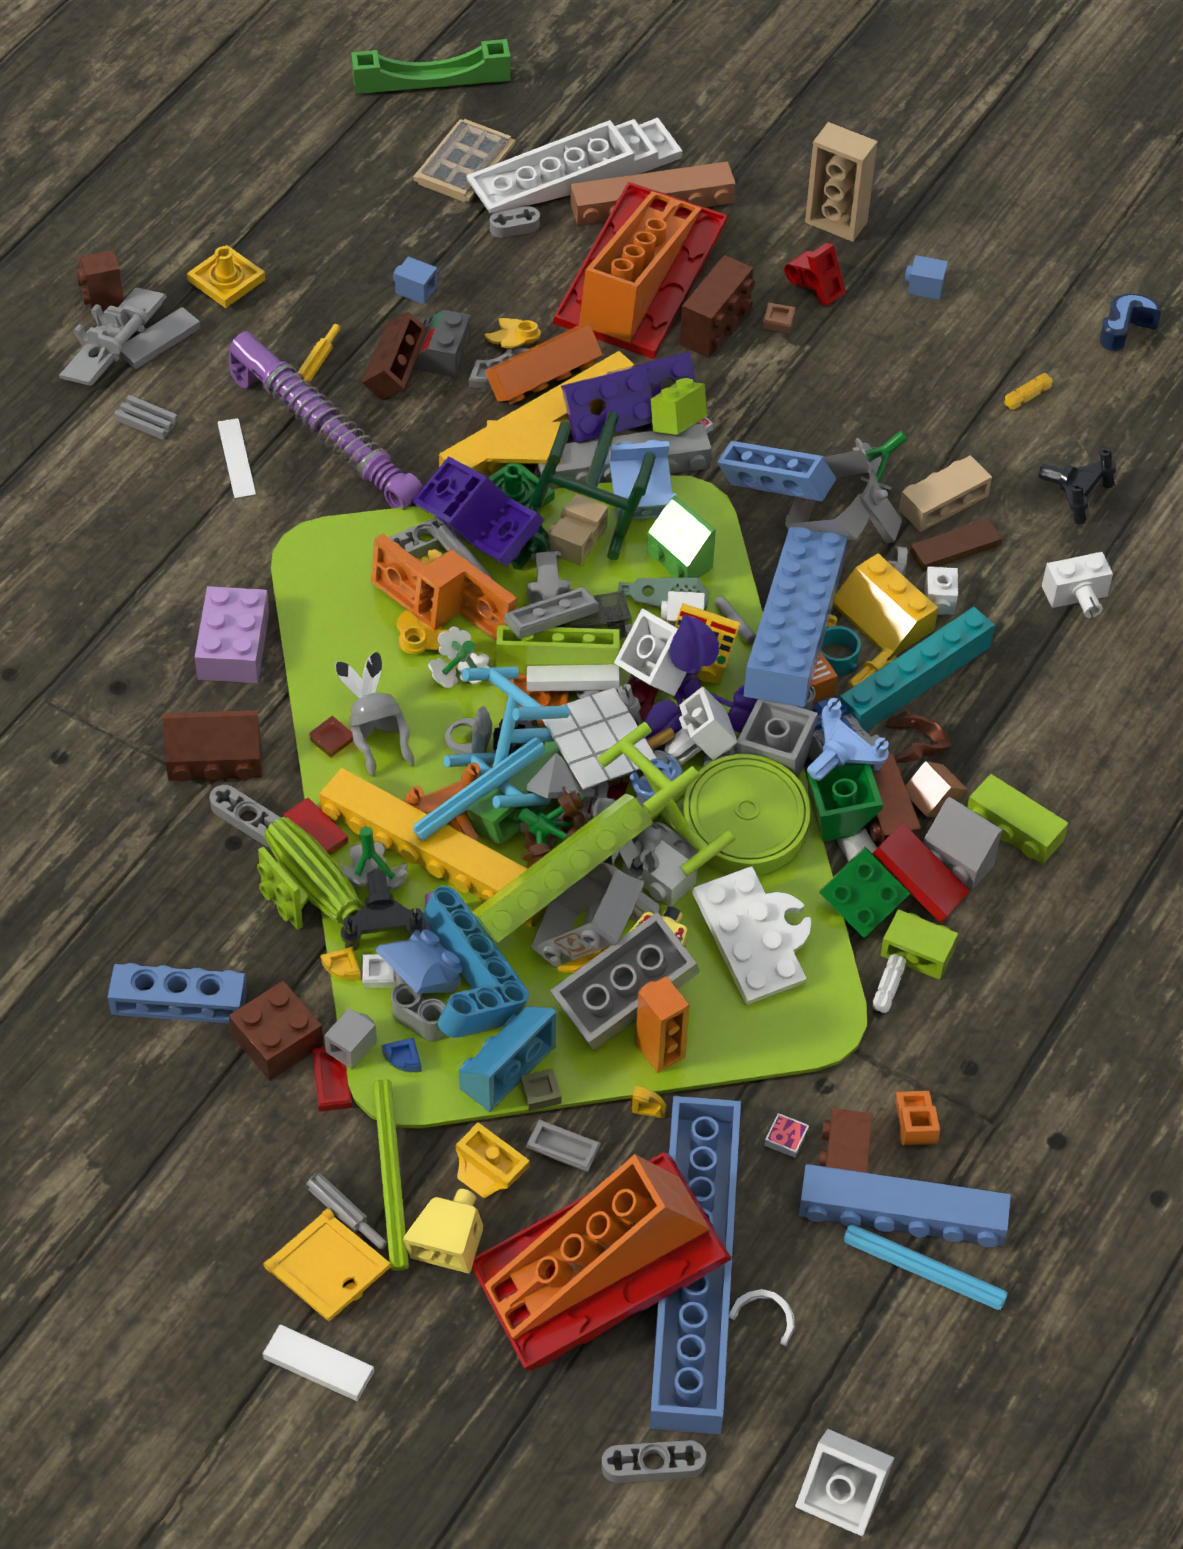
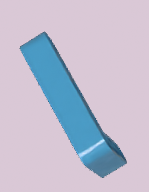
(494, 984)

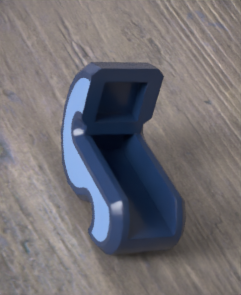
(1126, 309)

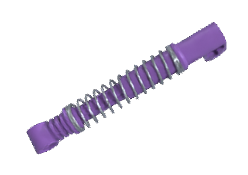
(253, 362)

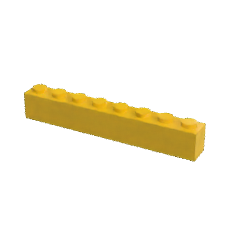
(545, 408)
(444, 854)

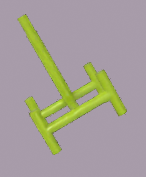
(666, 796)

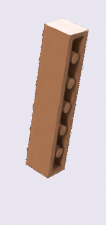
(700, 185)

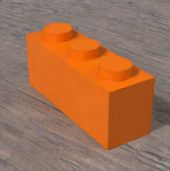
(661, 1023)

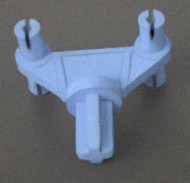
(844, 745)

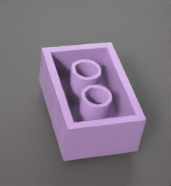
(232, 634)

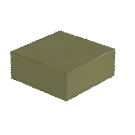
(540, 1089)

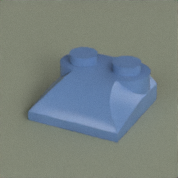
(423, 963)

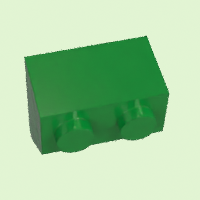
(844, 800)

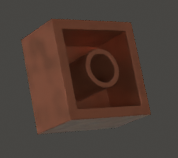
(276, 1030)

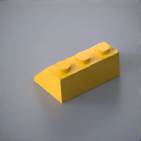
(885, 606)

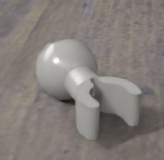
(649, 840)

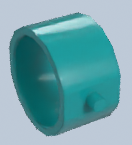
(845, 637)

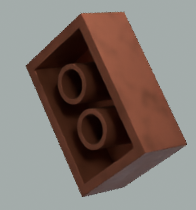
(717, 306)

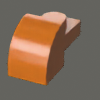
(917, 1118)

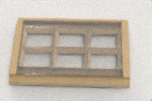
(463, 152)

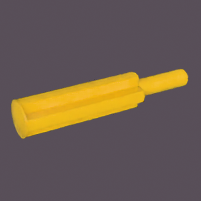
(318, 354)

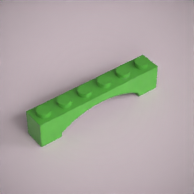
(380, 74)

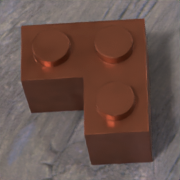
(100, 279)

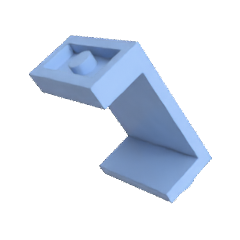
(625, 464)

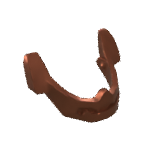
(930, 727)

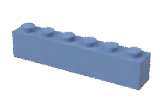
(905, 1205)

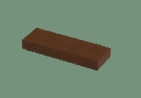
(956, 544)

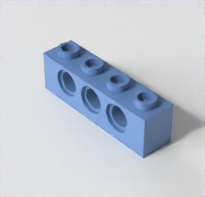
(777, 470)
(161, 1002)

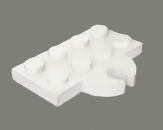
(754, 933)

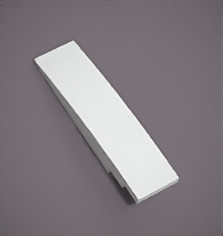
(582, 157)

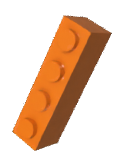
(543, 363)

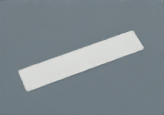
(236, 458)

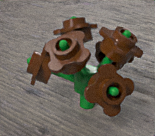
(540, 826)

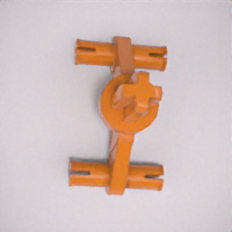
(435, 799)

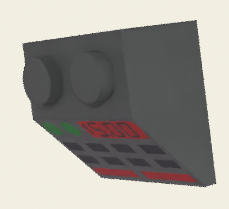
(444, 343)

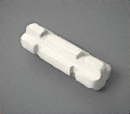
(889, 983)

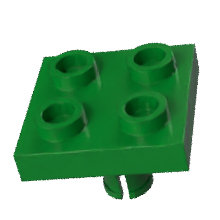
(519, 484)
(864, 892)

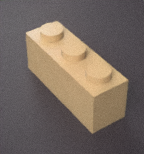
(945, 493)

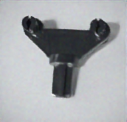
(1080, 481)
(380, 913)

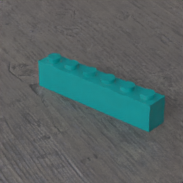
(919, 668)

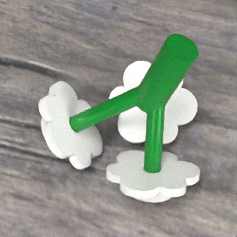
(459, 650)

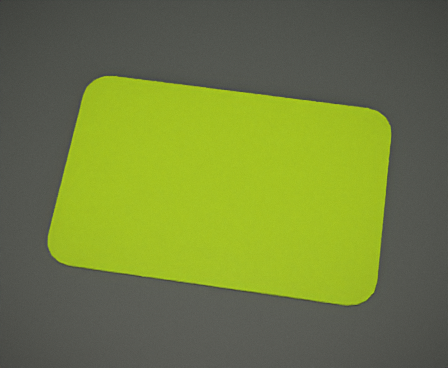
(335, 615)

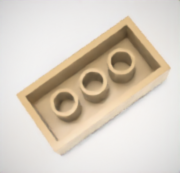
(840, 181)

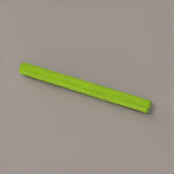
(390, 1175)

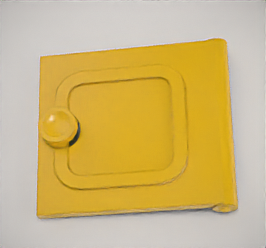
(321, 1262)

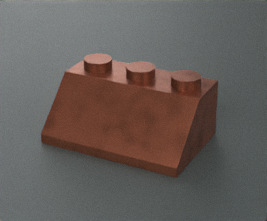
(212, 745)

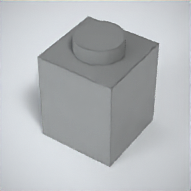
(351, 1038)

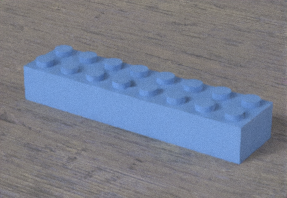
(795, 617)

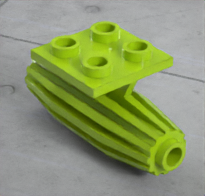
(303, 875)

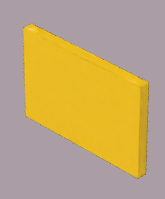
(520, 441)

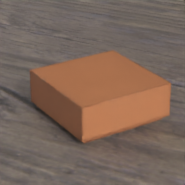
(778, 318)

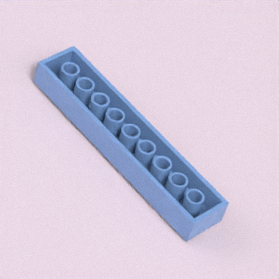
(695, 1319)

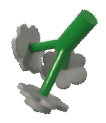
(873, 454)
(369, 857)

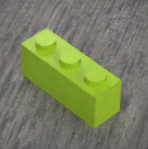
(1022, 820)

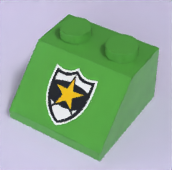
(682, 541)

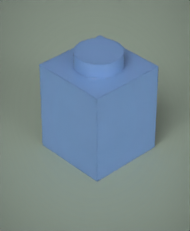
(926, 277)
(415, 280)

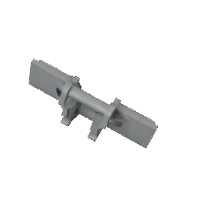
(110, 334)

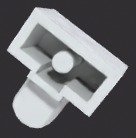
(703, 728)

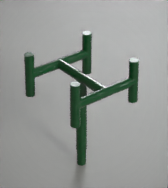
(590, 486)

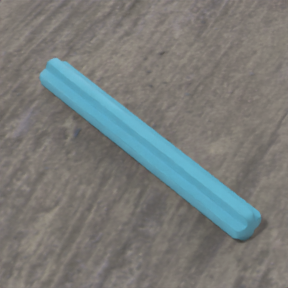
(479, 788)
(925, 1267)

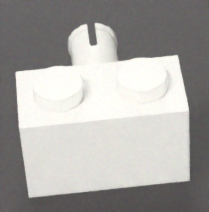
(1078, 581)

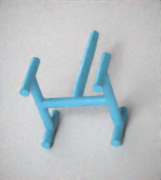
(529, 711)

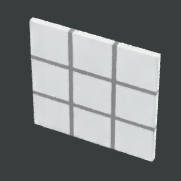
(592, 729)

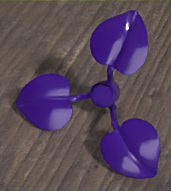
(690, 648)

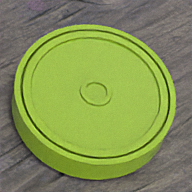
(757, 803)

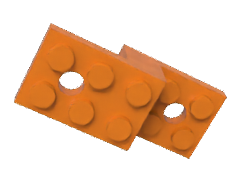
(441, 588)

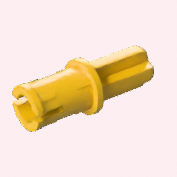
(871, 667)

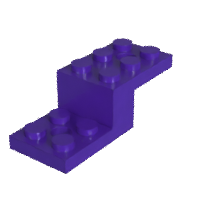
(624, 392)
(478, 511)

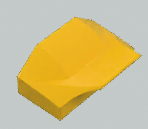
(488, 1162)

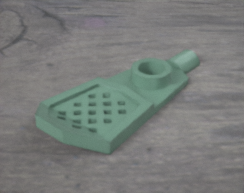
(661, 587)

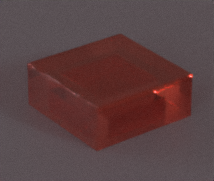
(331, 736)

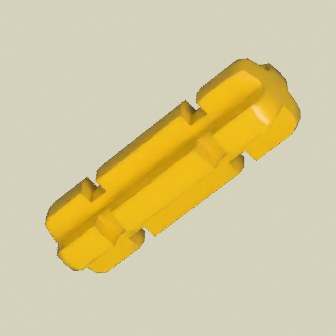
(1028, 391)

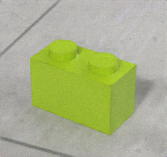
(678, 407)
(920, 942)

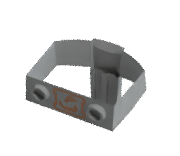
(869, 504)
(620, 901)

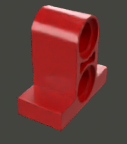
(818, 272)

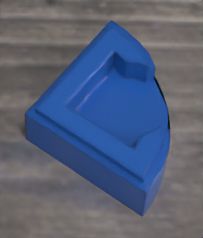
(403, 1055)

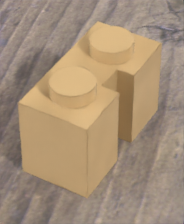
(578, 529)

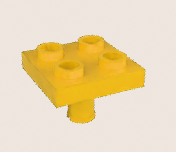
(226, 276)

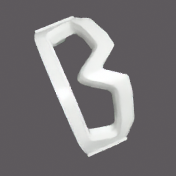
(764, 1294)

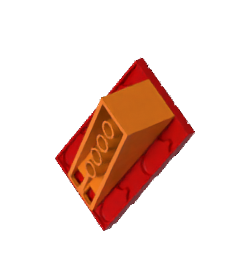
(641, 269)
(599, 1260)

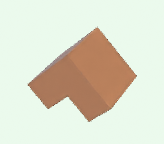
(932, 787)

